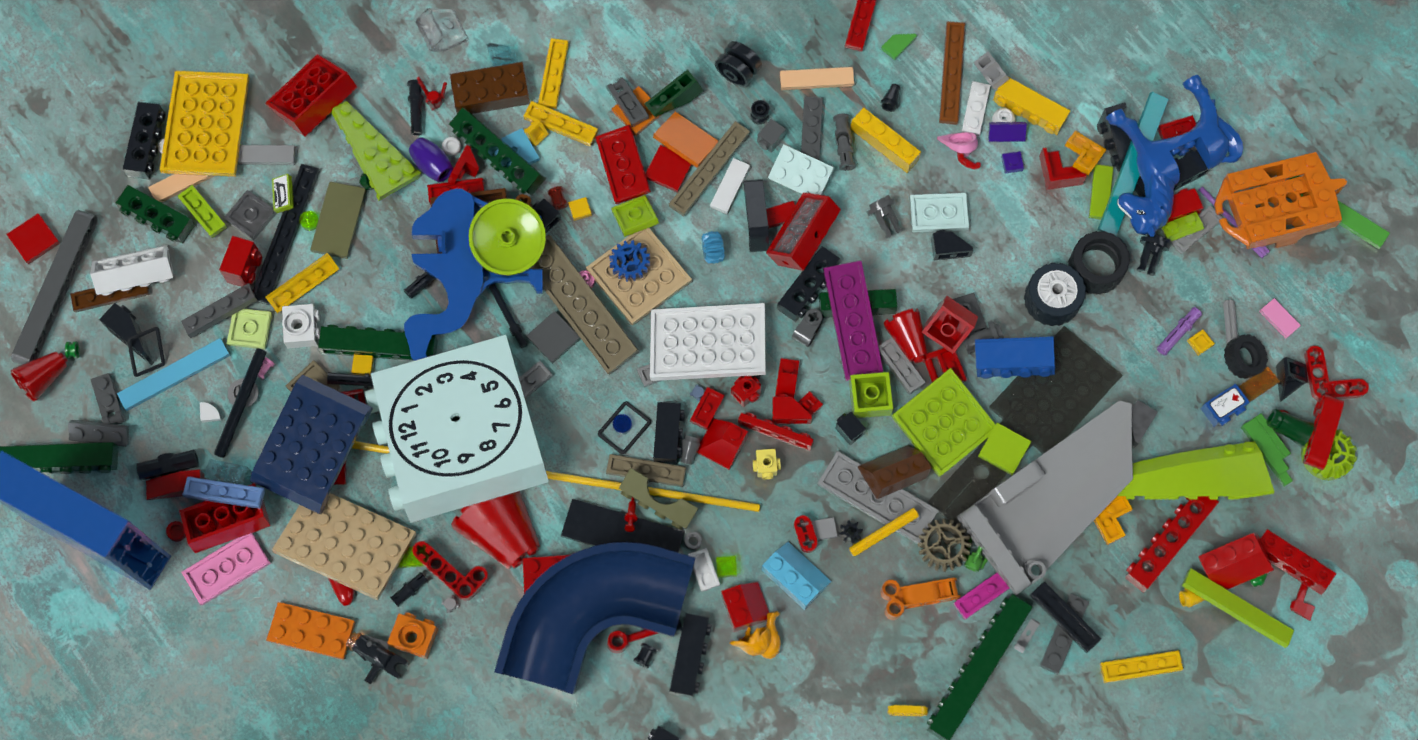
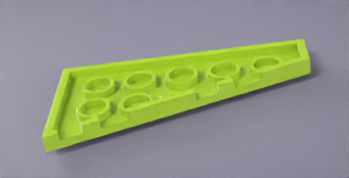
(376, 156)

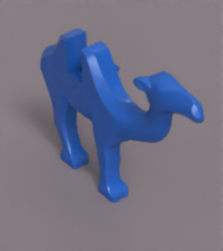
(455, 268)

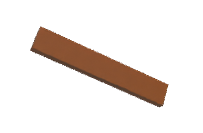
(952, 73)

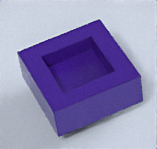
(1012, 162)

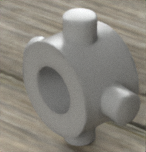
(450, 604)

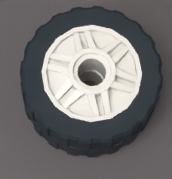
(1054, 294)

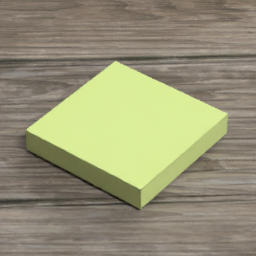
(249, 329)

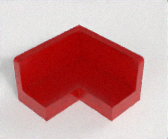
(1055, 175)

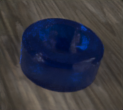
(622, 424)

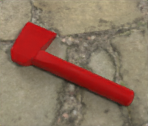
(1299, 606)

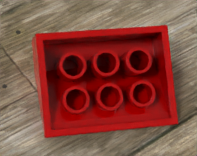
(311, 94)

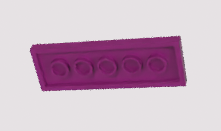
(853, 319)

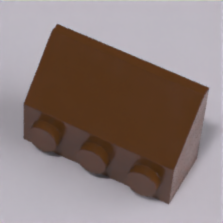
(895, 471)

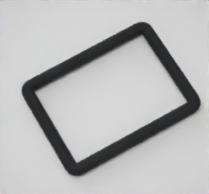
(132, 354)
(612, 418)

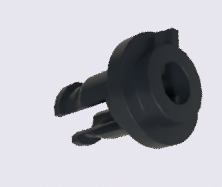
(1154, 246)

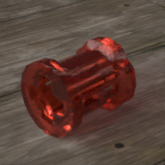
(558, 197)

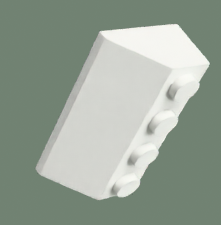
(131, 270)

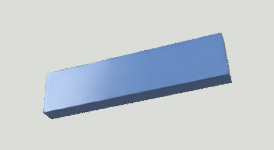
(223, 492)

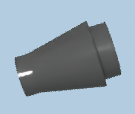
(689, 449)

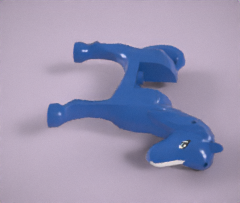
(1156, 160)

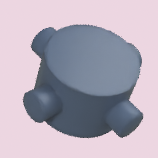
(697, 392)

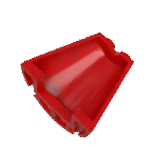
(499, 529)

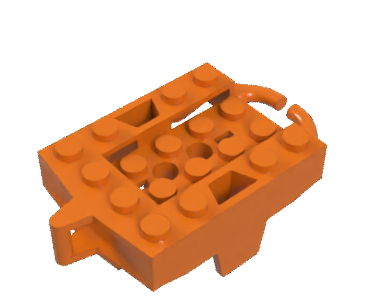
(1267, 224)

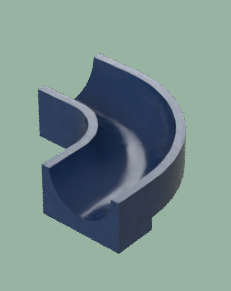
(586, 596)

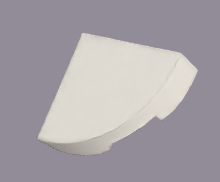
(208, 413)

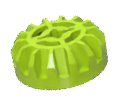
(1337, 470)

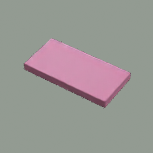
(225, 568)

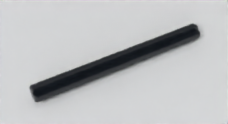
(240, 402)

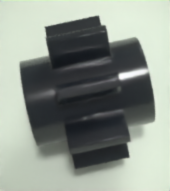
(847, 538)

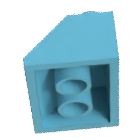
(795, 575)

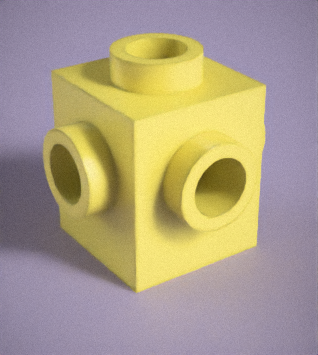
(766, 464)

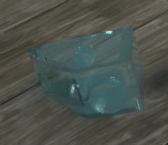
(500, 54)

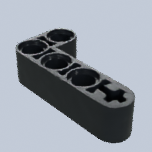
(756, 215)

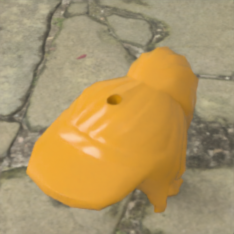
(763, 641)

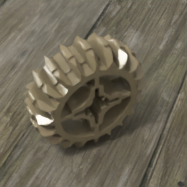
(939, 529)

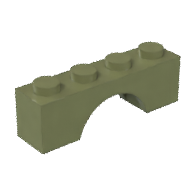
(636, 486)

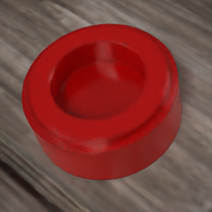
(175, 531)

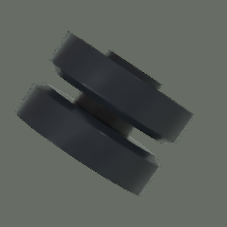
(738, 64)

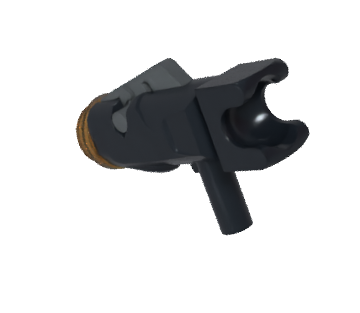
(377, 653)

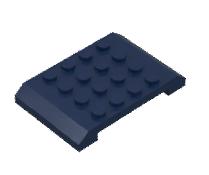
(310, 443)

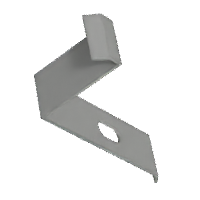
(1024, 639)

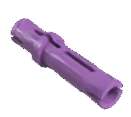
(1185, 324)

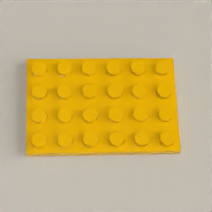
(204, 123)

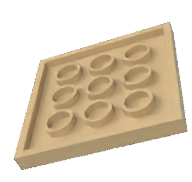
(639, 297)

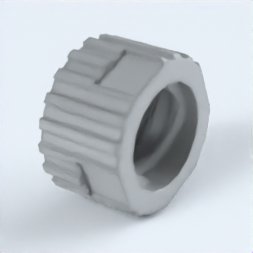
(690, 546)

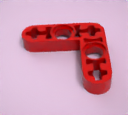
(1326, 385)

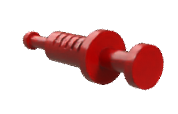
(630, 516)

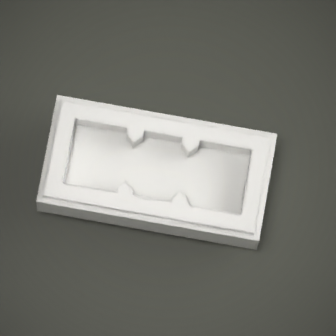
(704, 570)

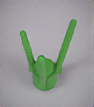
(974, 561)

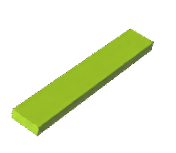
(1238, 608)

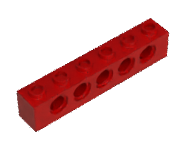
(1136, 573)

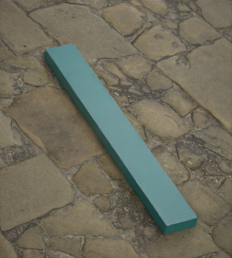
(1129, 171)

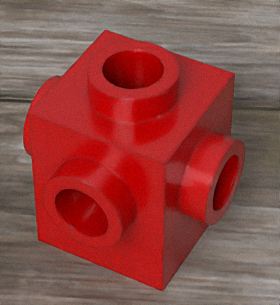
(746, 390)

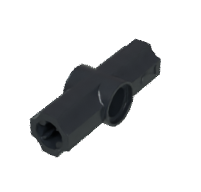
(167, 464)

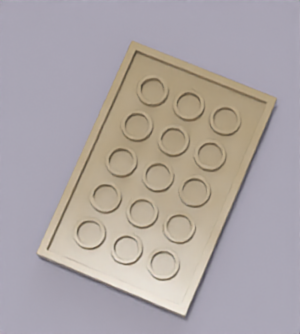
(346, 545)

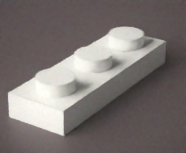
(975, 108)

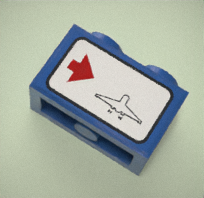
(1225, 405)

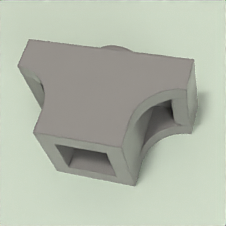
(991, 70)

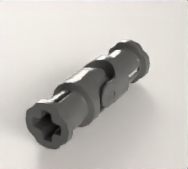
(844, 142)

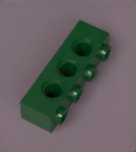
(132, 198)

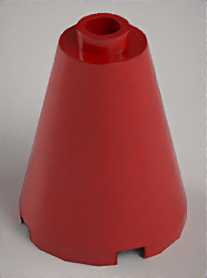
(907, 334)
(39, 374)

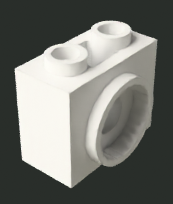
(308, 333)

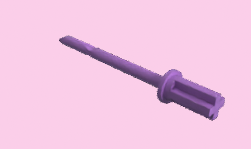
(1260, 251)

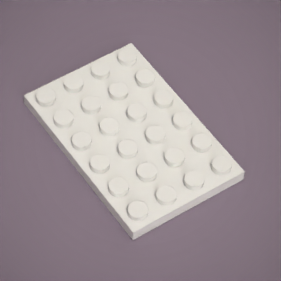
(708, 342)

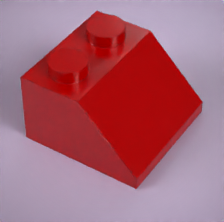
(745, 605)

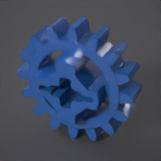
(629, 252)

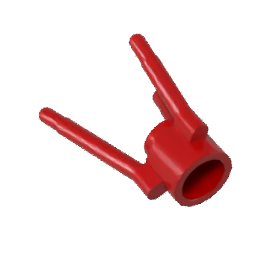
(434, 98)

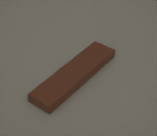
(88, 299)

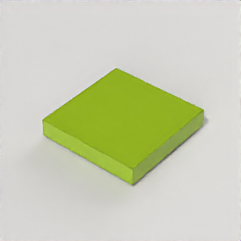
(635, 215)
(1004, 449)

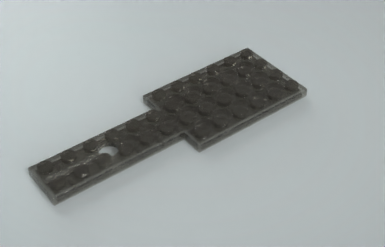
(1038, 410)

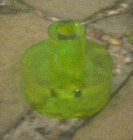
(309, 220)

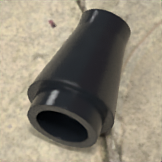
(891, 98)

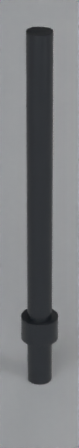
(514, 329)

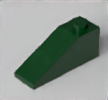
(675, 94)

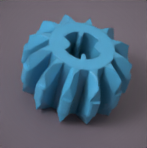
(712, 247)

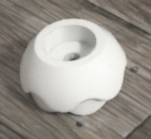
(1003, 112)

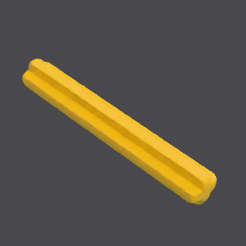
(884, 531)

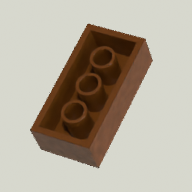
(490, 88)

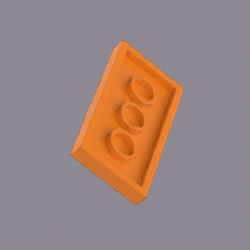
(310, 630)

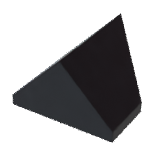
(1291, 376)

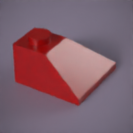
(722, 442)

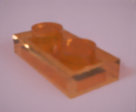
(1259, 384)

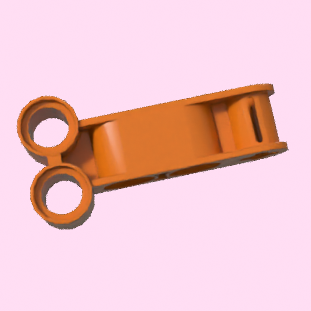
(918, 595)

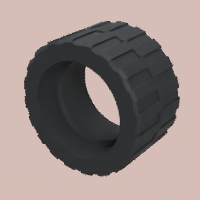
(1110, 245)

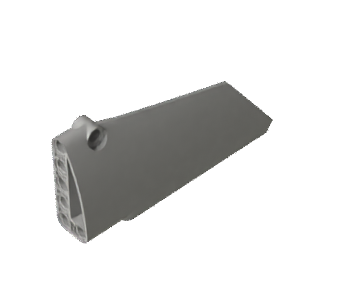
(1053, 498)

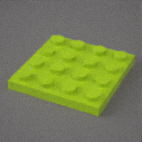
(944, 422)

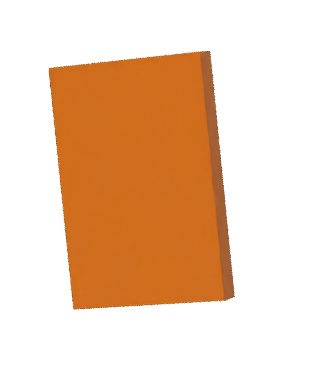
(685, 139)

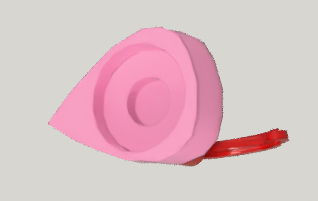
(963, 144)

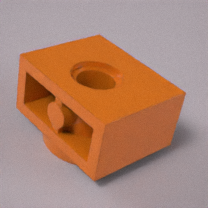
(407, 625)

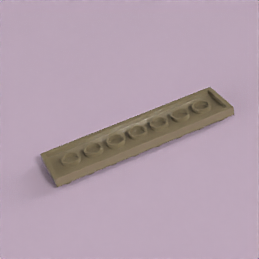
(583, 308)

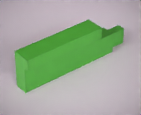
(1270, 445)

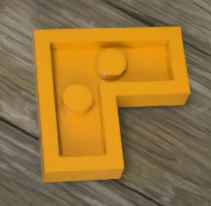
(1088, 151)
(1107, 519)

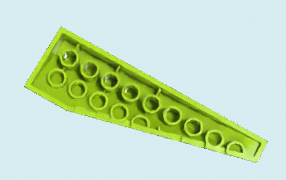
(1211, 472)

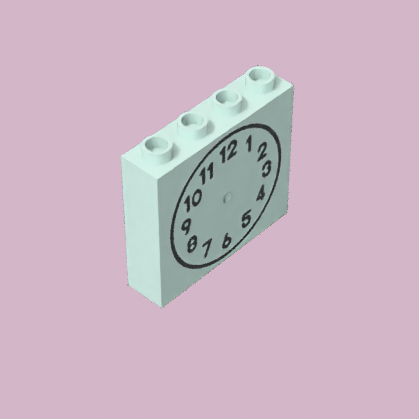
(455, 429)

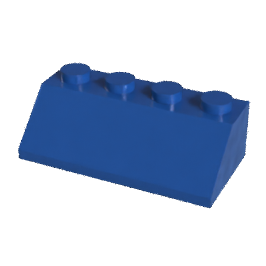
(1015, 357)

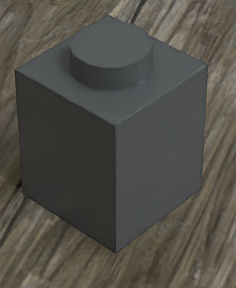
(771, 135)

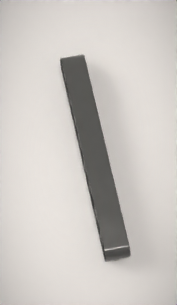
(54, 288)

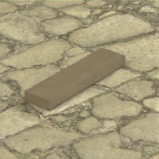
(655, 471)

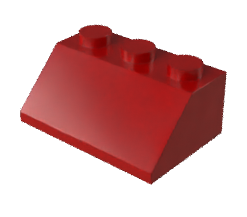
(1237, 562)

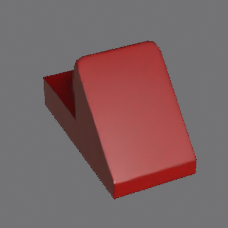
(465, 164)
(787, 377)

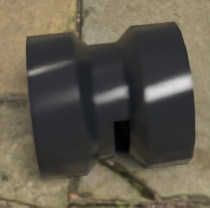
(760, 117)

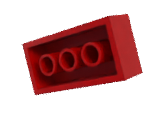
(217, 523)

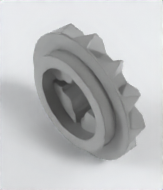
(234, 389)

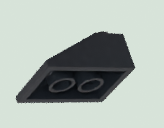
(123, 325)

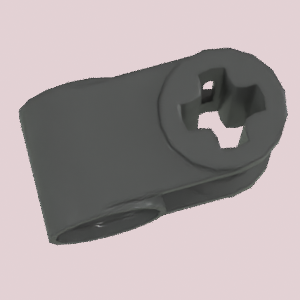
(807, 330)

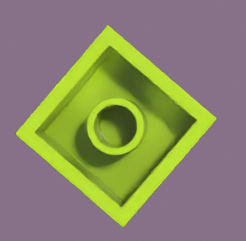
(871, 395)

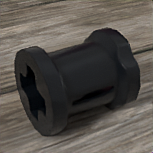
(645, 655)

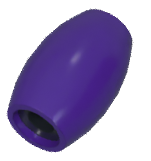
(430, 159)

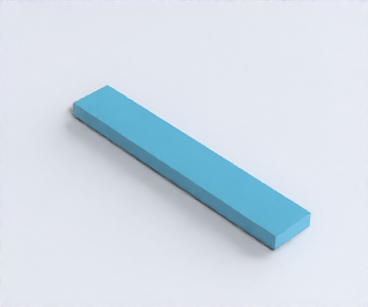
(173, 374)

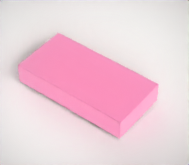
(1279, 318)

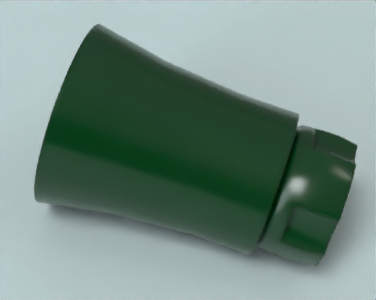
(1290, 426)

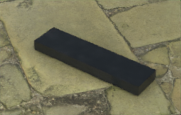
(1065, 617)

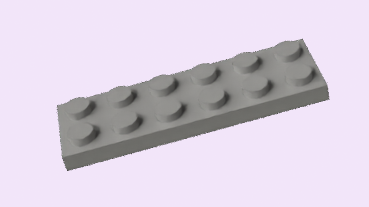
(847, 483)

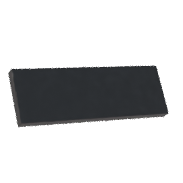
(601, 526)

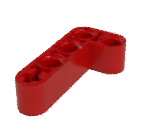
(1327, 415)
(447, 568)

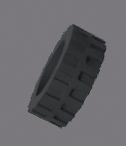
(1234, 361)

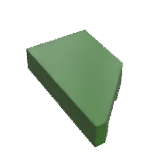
(897, 44)

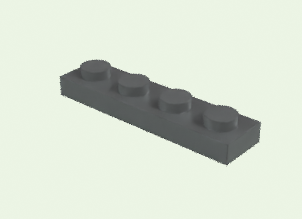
(811, 126)
(219, 310)
(1060, 640)

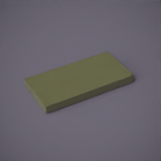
(338, 220)

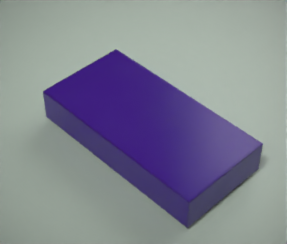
(1007, 131)

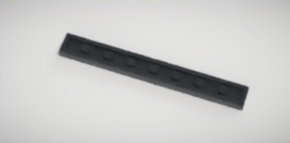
(285, 234)

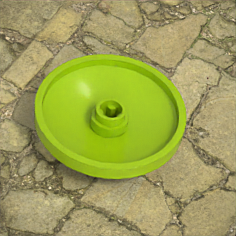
(507, 237)

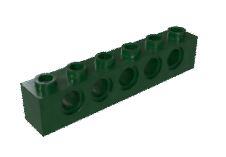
(532, 178)

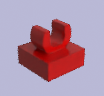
(810, 403)

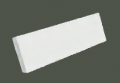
(730, 186)

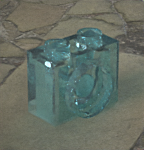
(228, 472)

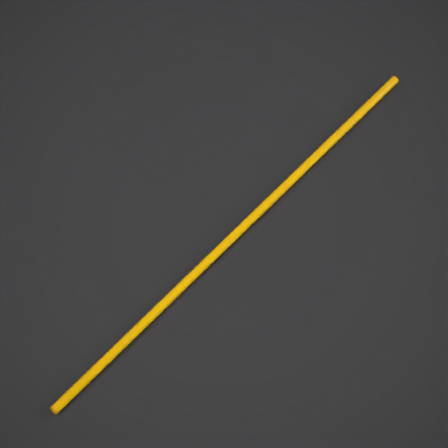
(609, 484)

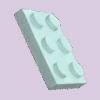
(800, 172)
(939, 212)

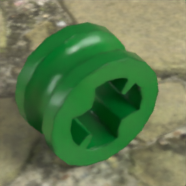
(72, 349)

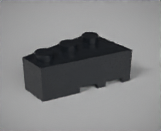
(1114, 138)

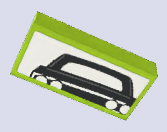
(282, 193)

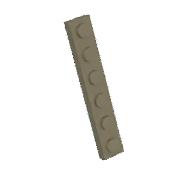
(709, 168)

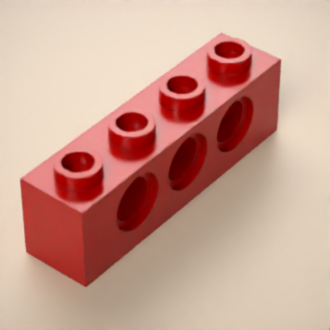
(1297, 563)

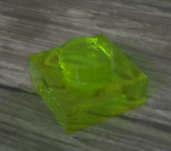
(726, 566)

